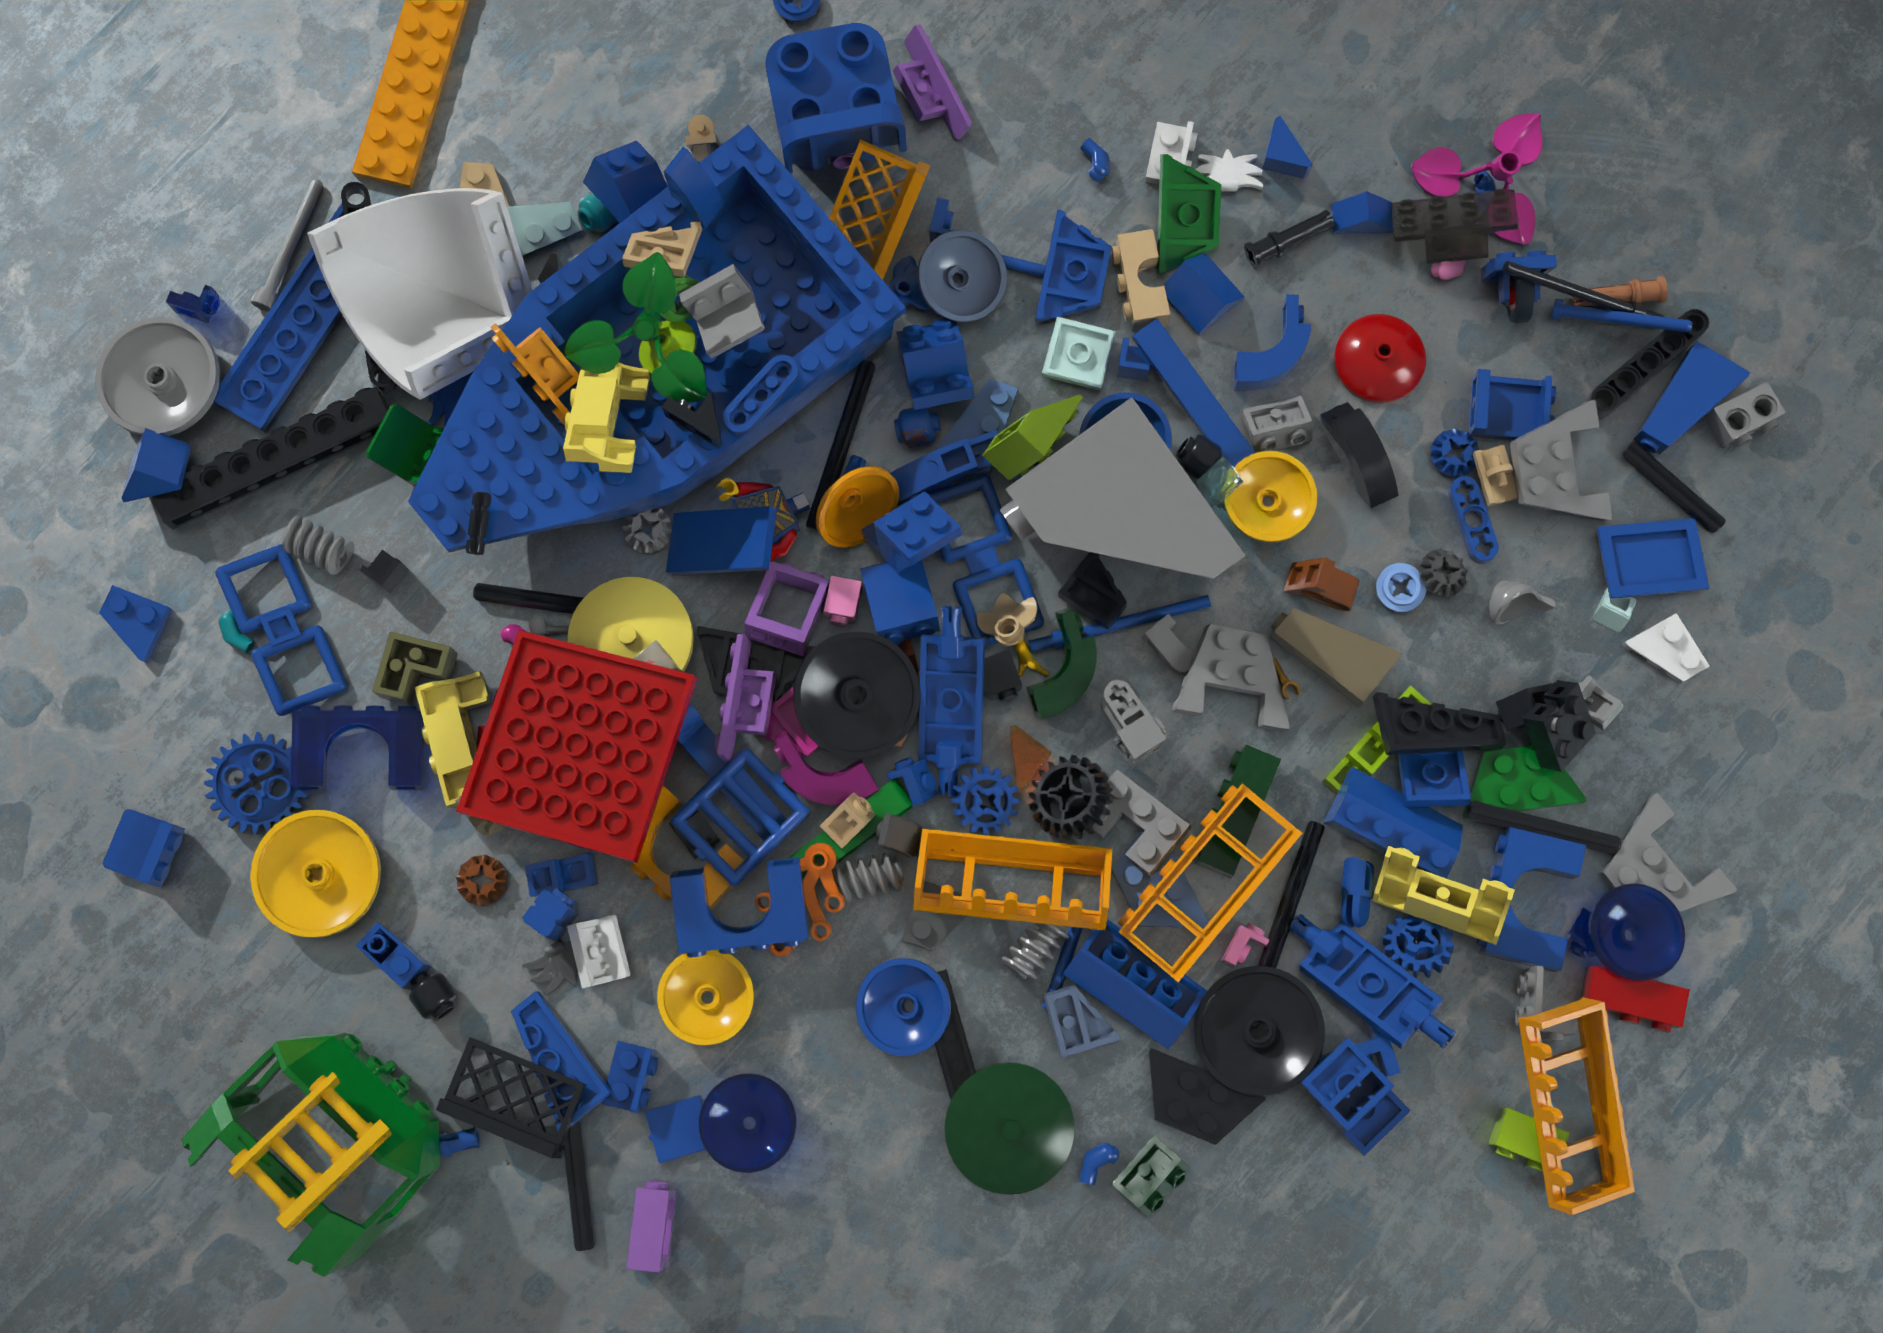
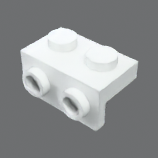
(598, 951)

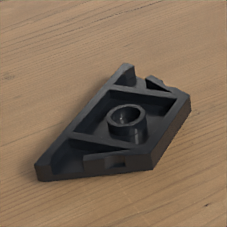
(716, 652)
(1195, 1100)

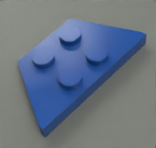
(1073, 271)

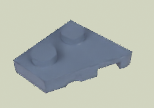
(1076, 1022)

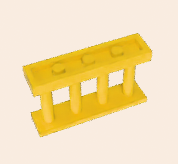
(317, 1185)

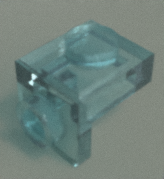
(1219, 483)

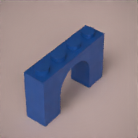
(1520, 853)
(702, 931)

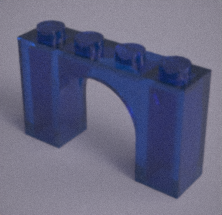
(317, 729)

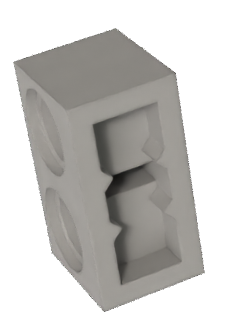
(1743, 412)

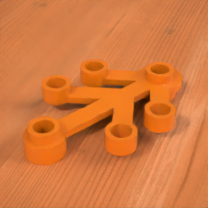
(811, 899)

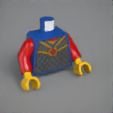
(762, 494)

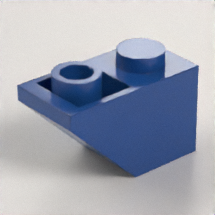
(393, 955)

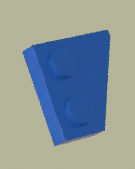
(135, 620)

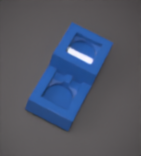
(562, 874)

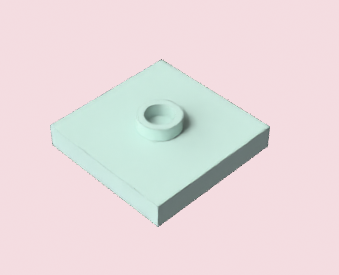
(1078, 353)

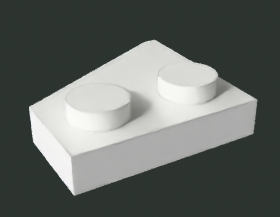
(1669, 648)

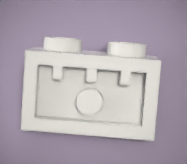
(1172, 141)

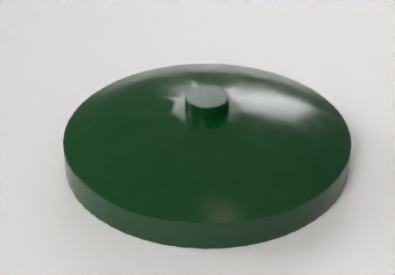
(1009, 1128)

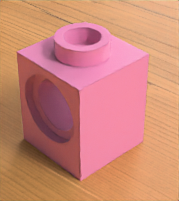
(843, 600)

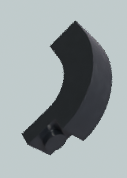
(1364, 451)

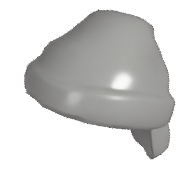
(1513, 599)

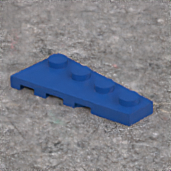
(556, 1049)

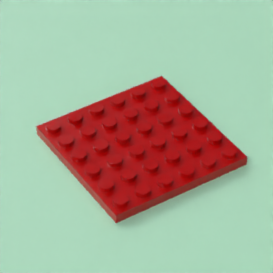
(577, 745)

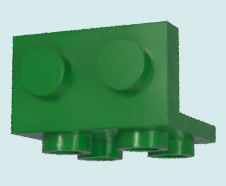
(403, 444)

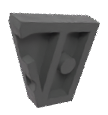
(930, 928)

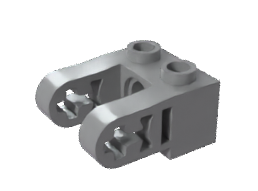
(1135, 729)

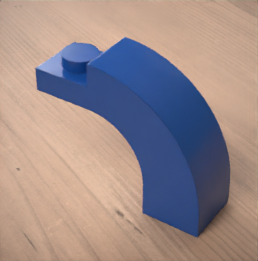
(1269, 367)

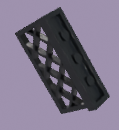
(503, 1125)

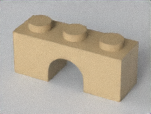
(1135, 254)

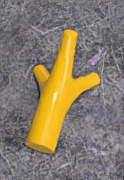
(1027, 659)

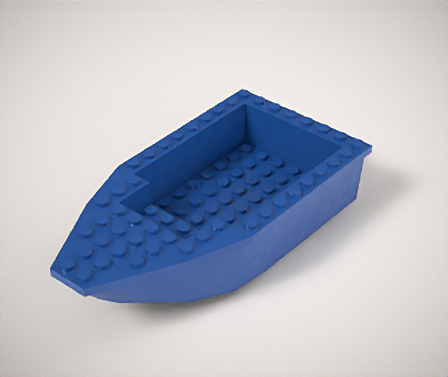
(815, 306)

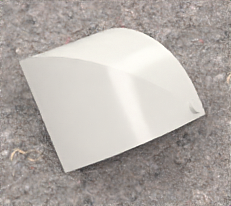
(425, 281)

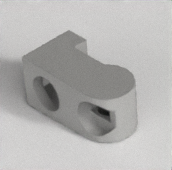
(1168, 647)

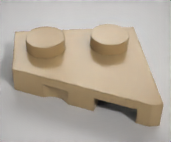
(674, 246)

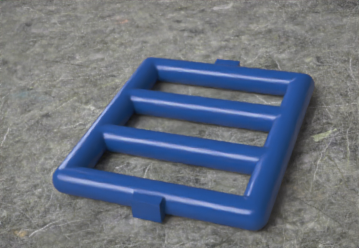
(724, 778)

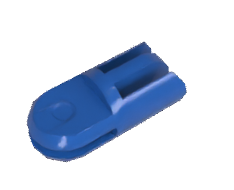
(1356, 891)

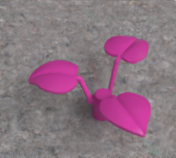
(1519, 144)

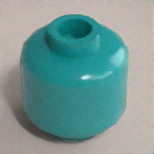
(594, 214)

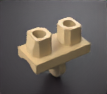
(702, 137)
(1495, 475)

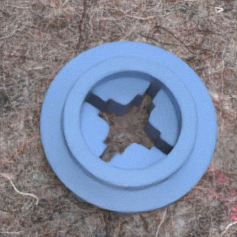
(1398, 573)

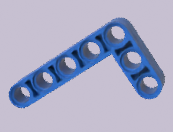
(700, 744)

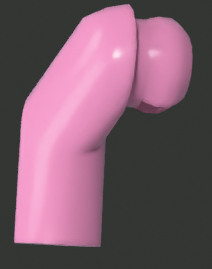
(1448, 270)

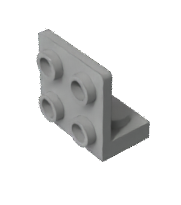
(723, 310)

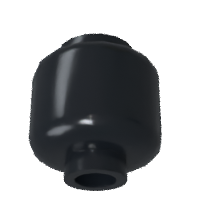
(1198, 455)
(433, 996)

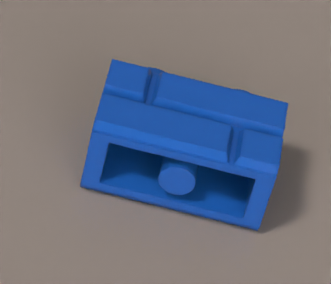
(551, 914)

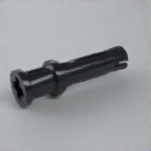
(1276, 243)

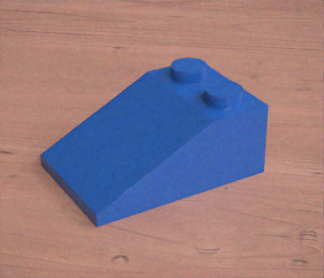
(625, 179)

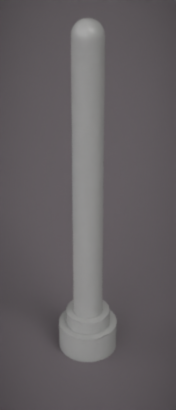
(267, 295)

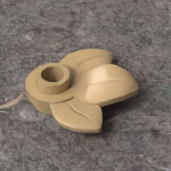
(1008, 616)

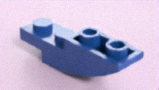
(943, 466)

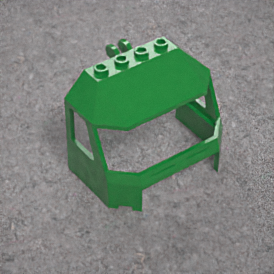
(373, 1094)

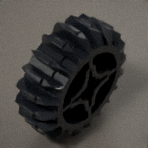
(1049, 792)

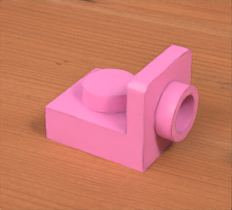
(1238, 948)

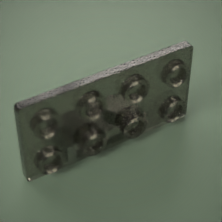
(1455, 225)

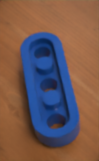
(765, 382)

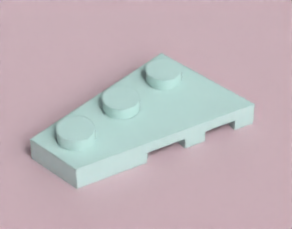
(542, 224)

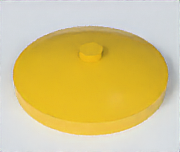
(315, 873)

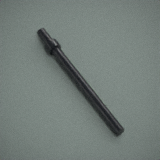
(1575, 290)

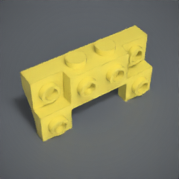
(595, 414)
(449, 728)
(1442, 900)

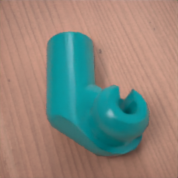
(232, 635)

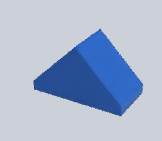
(1284, 152)
(1362, 215)

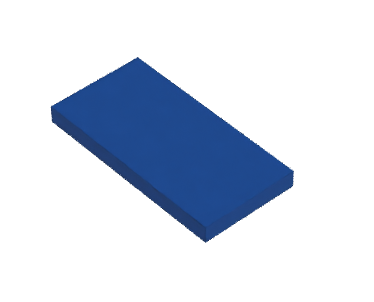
(721, 541)

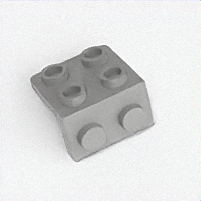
(1531, 990)

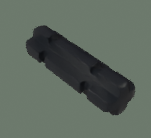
(478, 523)

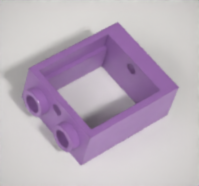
(779, 634)
(651, 1227)

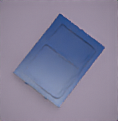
(1652, 558)

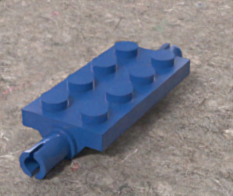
(951, 699)
(1370, 984)

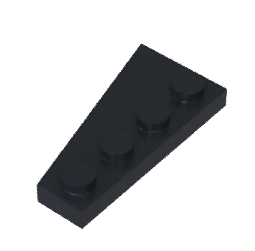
(1432, 728)

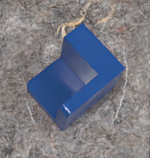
(1132, 363)

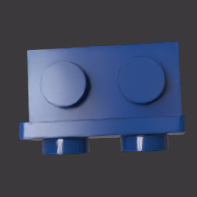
(630, 1075)

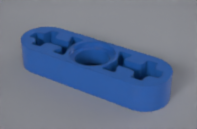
(1488, 538)

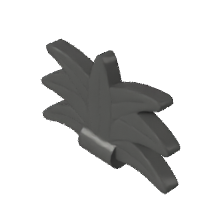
(557, 965)

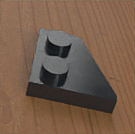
(1094, 592)

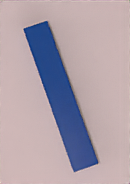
(1191, 391)

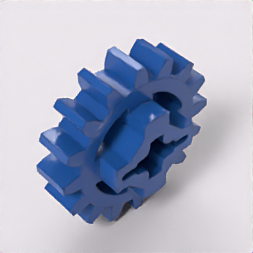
(995, 790)
(1418, 944)

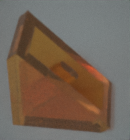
(1028, 757)

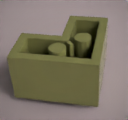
(406, 660)

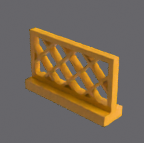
(899, 212)

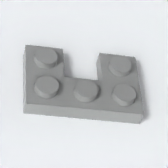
(1160, 825)

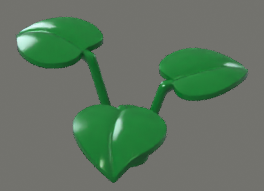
(654, 288)

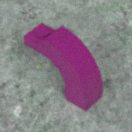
(821, 786)

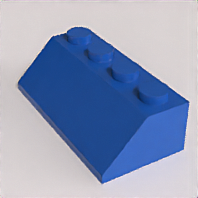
(1379, 819)
(1135, 985)

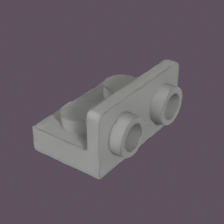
(1278, 424)

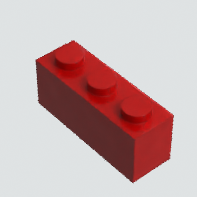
(1637, 1000)

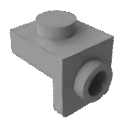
(1600, 704)

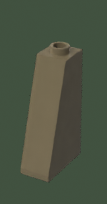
(1335, 654)

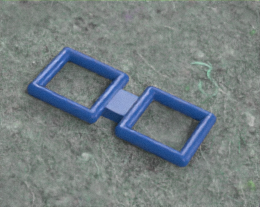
(982, 557)
(281, 630)

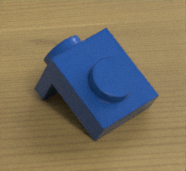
(917, 777)

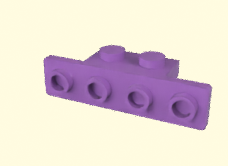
(928, 85)
(747, 700)

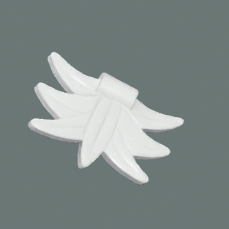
(1230, 171)

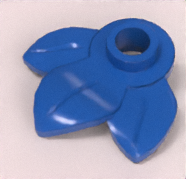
(906, 277)

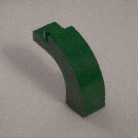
(1075, 673)

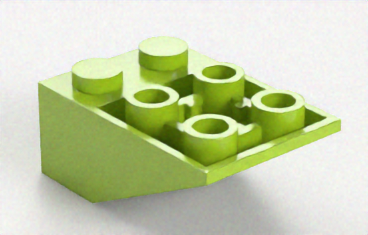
(1030, 437)

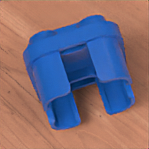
(832, 93)

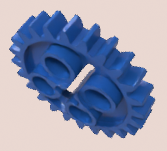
(245, 758)

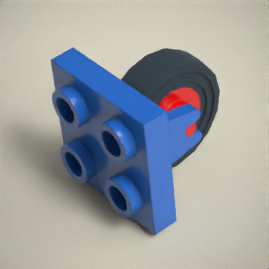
(1514, 291)

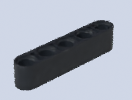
(1656, 355)

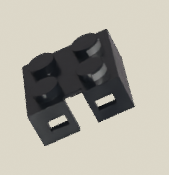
(1561, 732)

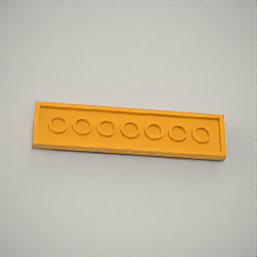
(409, 91)

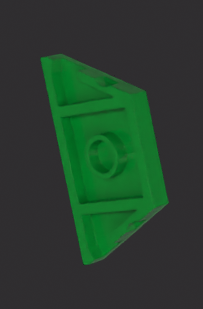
(1186, 213)
(1518, 783)

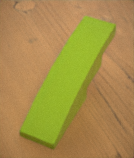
(1368, 752)

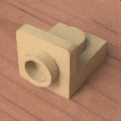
(848, 819)

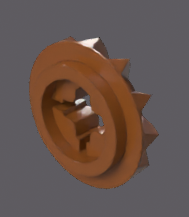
(490, 891)

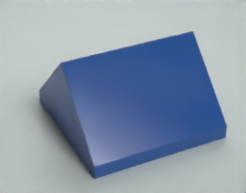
(1201, 292)
(156, 466)

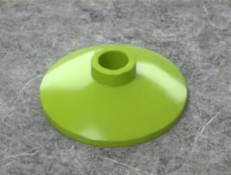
(673, 337)

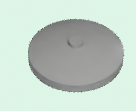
(157, 376)

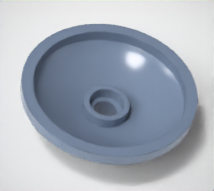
(980, 270)

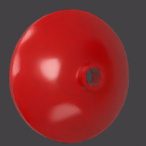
(1367, 371)

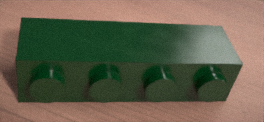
(1256, 772)

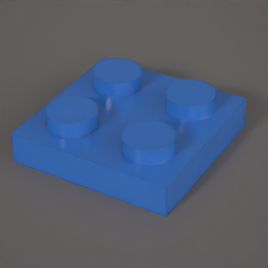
(1434, 779)

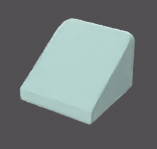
(1614, 612)

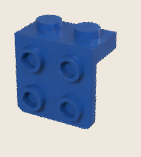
(143, 847)

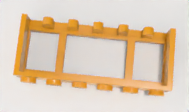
(1013, 853)
(1172, 870)
(1604, 1100)

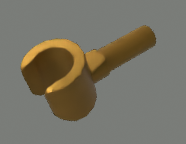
(1284, 681)

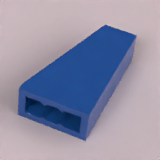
(1692, 391)

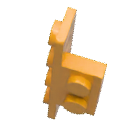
(544, 363)

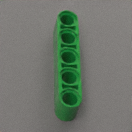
(888, 799)

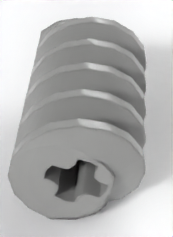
(316, 549)
(870, 876)
(1034, 949)

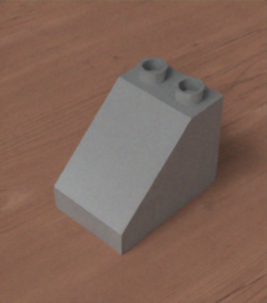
(1122, 498)

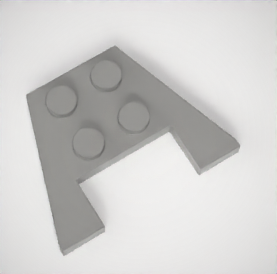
(1547, 466)
(1237, 663)
(1646, 863)

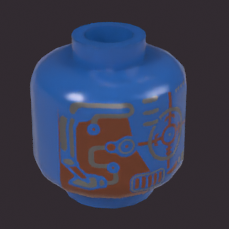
(917, 427)

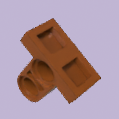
(1322, 583)

